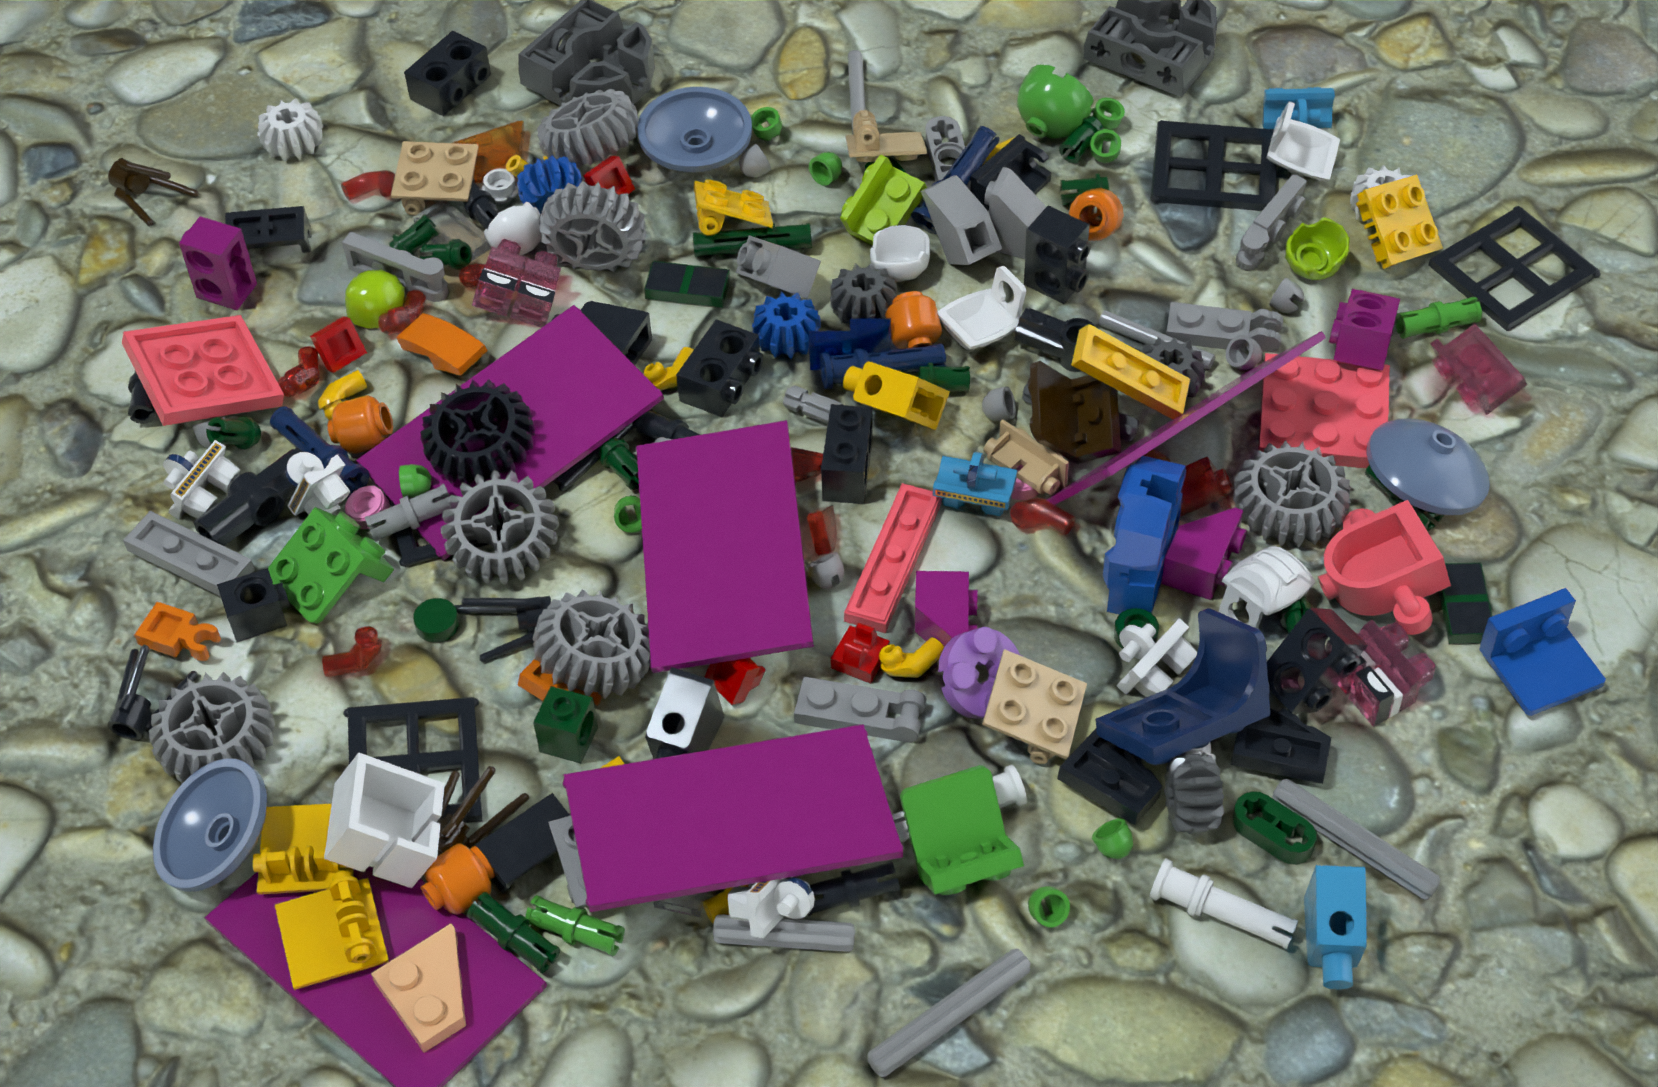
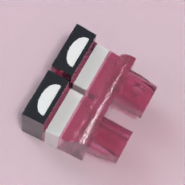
(511, 272)
(1385, 677)

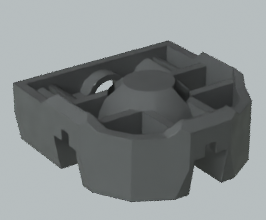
(588, 34)
(1167, 48)

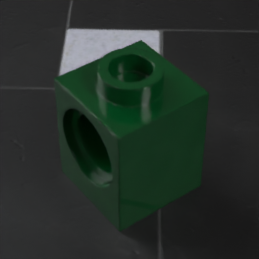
(565, 724)

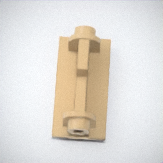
(1042, 467)

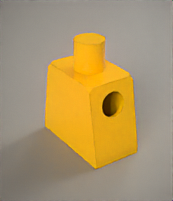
(897, 393)

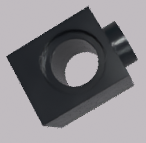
(253, 604)

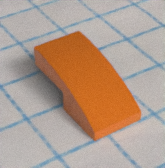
(444, 343)

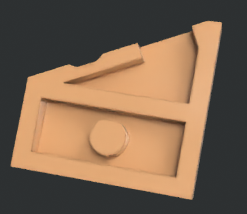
(426, 988)

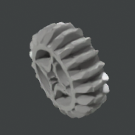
(589, 127)
(592, 227)
(1292, 493)
(466, 526)
(592, 644)
(232, 709)

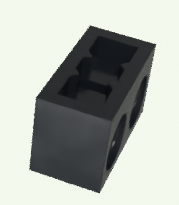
(447, 73)
(1056, 254)
(719, 368)
(847, 454)
(1305, 652)

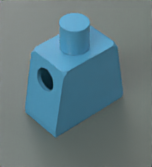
(1336, 922)

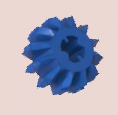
(544, 177)
(785, 324)

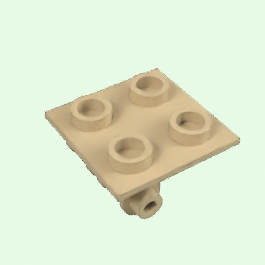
(868, 144)
(433, 173)
(1035, 706)

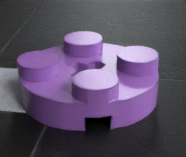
(958, 666)

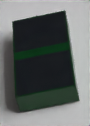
(687, 284)
(1465, 603)

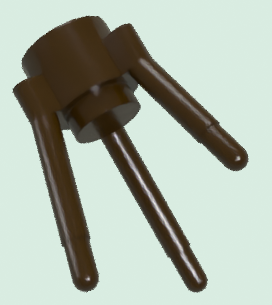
(135, 178)
(452, 827)

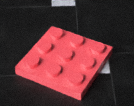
(202, 369)
(1324, 407)

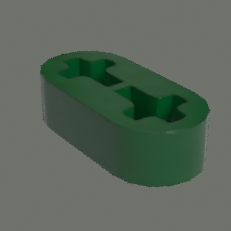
(1274, 827)

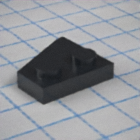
(1283, 747)
(1111, 778)

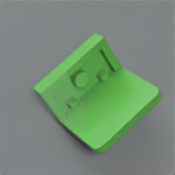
(324, 561)
(958, 831)

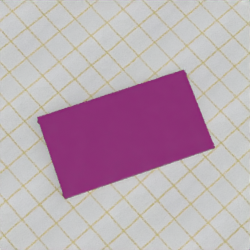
(577, 397)
(1186, 419)
(722, 547)
(729, 817)
(352, 1006)

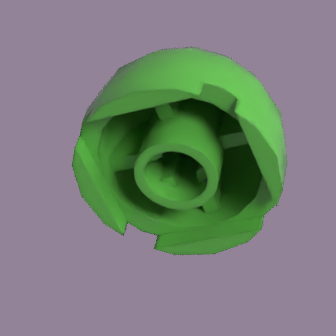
(1051, 103)

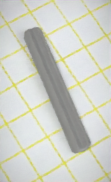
(1358, 840)
(948, 1012)

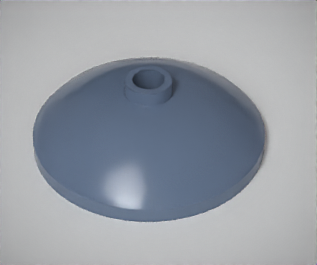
(694, 129)
(1428, 466)
(210, 825)

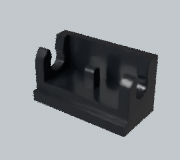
(1018, 157)
(273, 227)
(522, 842)

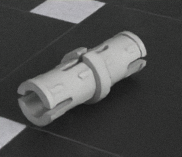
(408, 513)

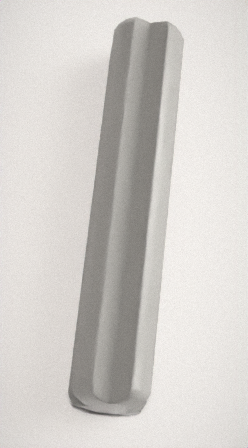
(788, 934)

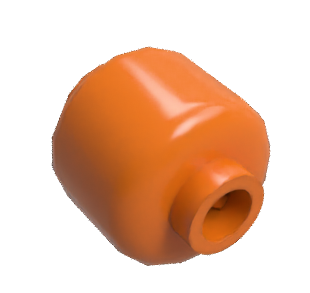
(1108, 208)
(913, 320)
(360, 424)
(457, 879)

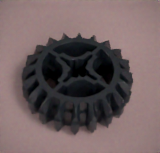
(476, 420)

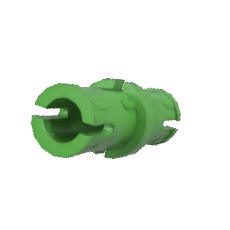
(1438, 317)
(575, 925)

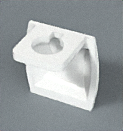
(1302, 147)
(985, 315)
(1266, 582)

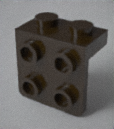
(1073, 414)

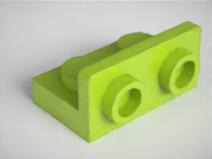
(881, 200)

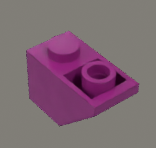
(1202, 553)
(943, 604)

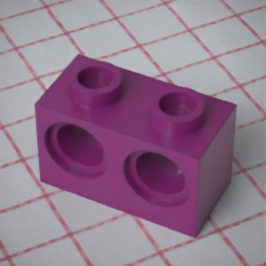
(218, 263)
(1364, 329)

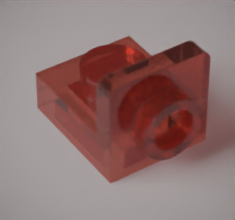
(1204, 486)

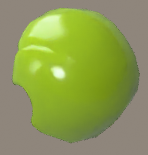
(1317, 249)
(372, 295)

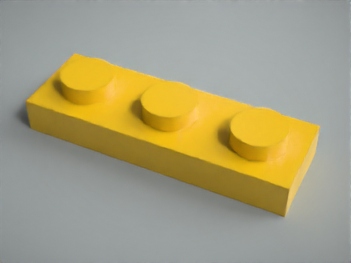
(1130, 371)

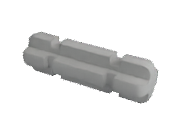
(812, 405)

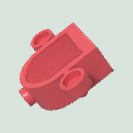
(1385, 566)

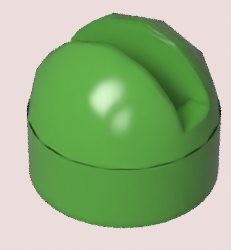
(1111, 106)
(768, 115)
(1096, 145)
(825, 168)
(414, 480)
(621, 514)
(1114, 839)
(1056, 902)

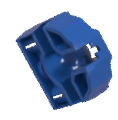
(1143, 533)

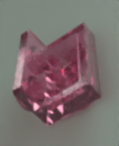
(1479, 368)

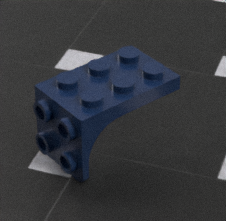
(1214, 698)

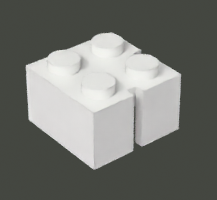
(384, 820)

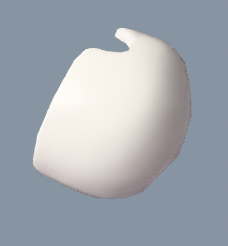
(517, 225)
(901, 251)

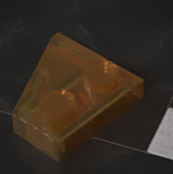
(496, 148)

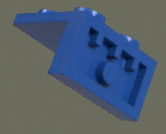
(1539, 654)

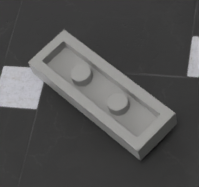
(186, 552)

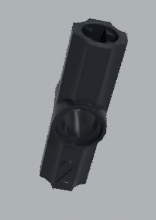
(1051, 335)
(249, 501)

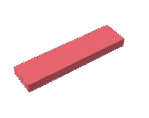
(893, 558)

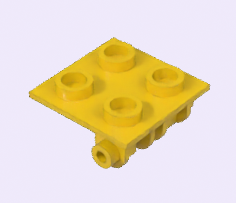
(715, 202)
(1400, 221)
(295, 850)
(331, 931)

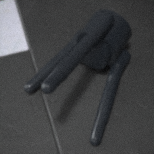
(527, 614)
(132, 710)

